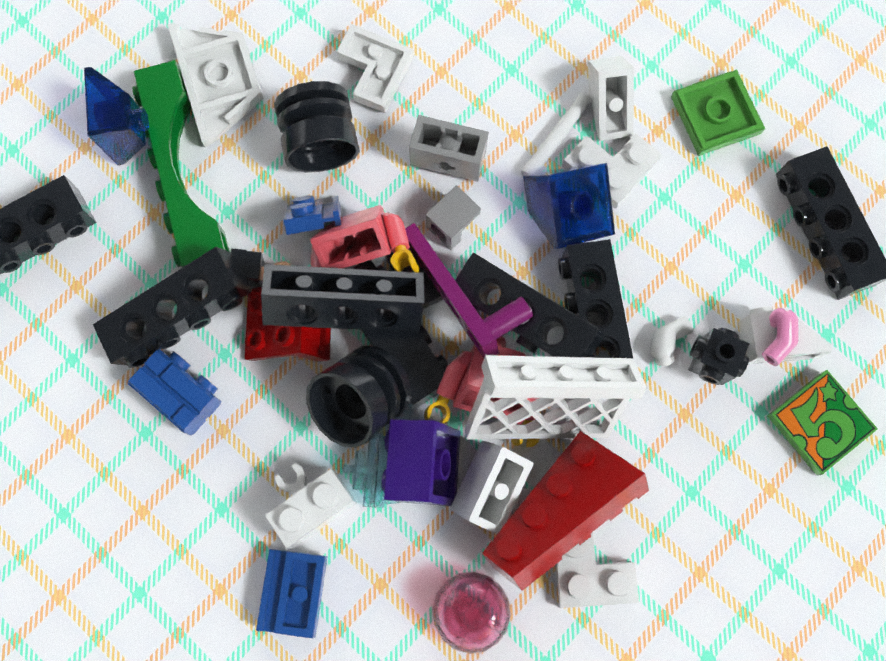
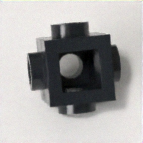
(708, 360)

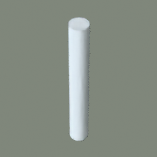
(557, 135)

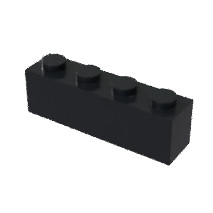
(412, 352)

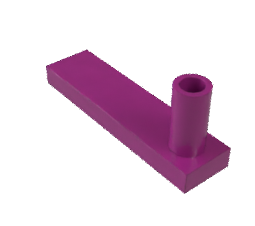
(481, 332)

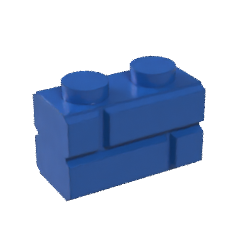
(175, 391)

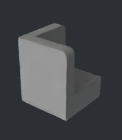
(451, 216)

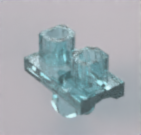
(370, 472)

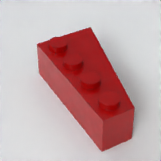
(563, 510)

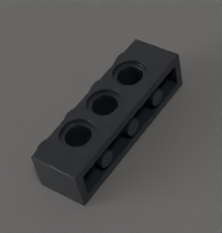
(836, 204)
(29, 217)
(597, 262)
(342, 298)
(122, 329)
(579, 338)

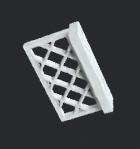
(552, 381)

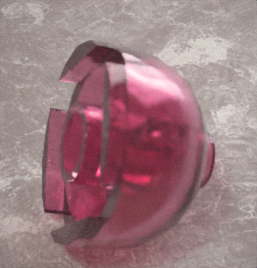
(471, 612)

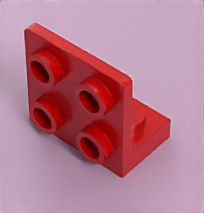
(281, 341)

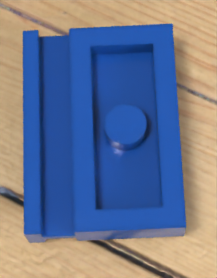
(311, 214)
(292, 593)

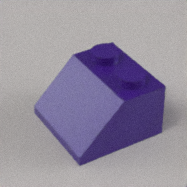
(421, 462)

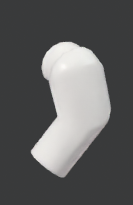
(665, 339)

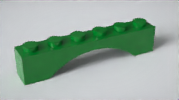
(167, 104)

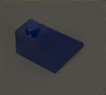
(113, 118)
(571, 204)

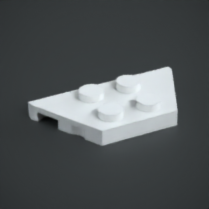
(216, 77)

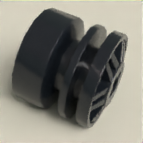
(316, 126)
(358, 396)

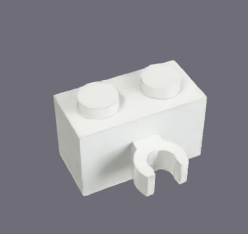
(492, 487)
(309, 506)

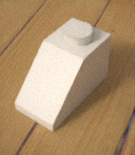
(612, 97)
(760, 334)

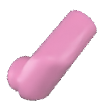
(787, 336)

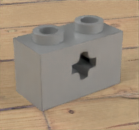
(448, 148)

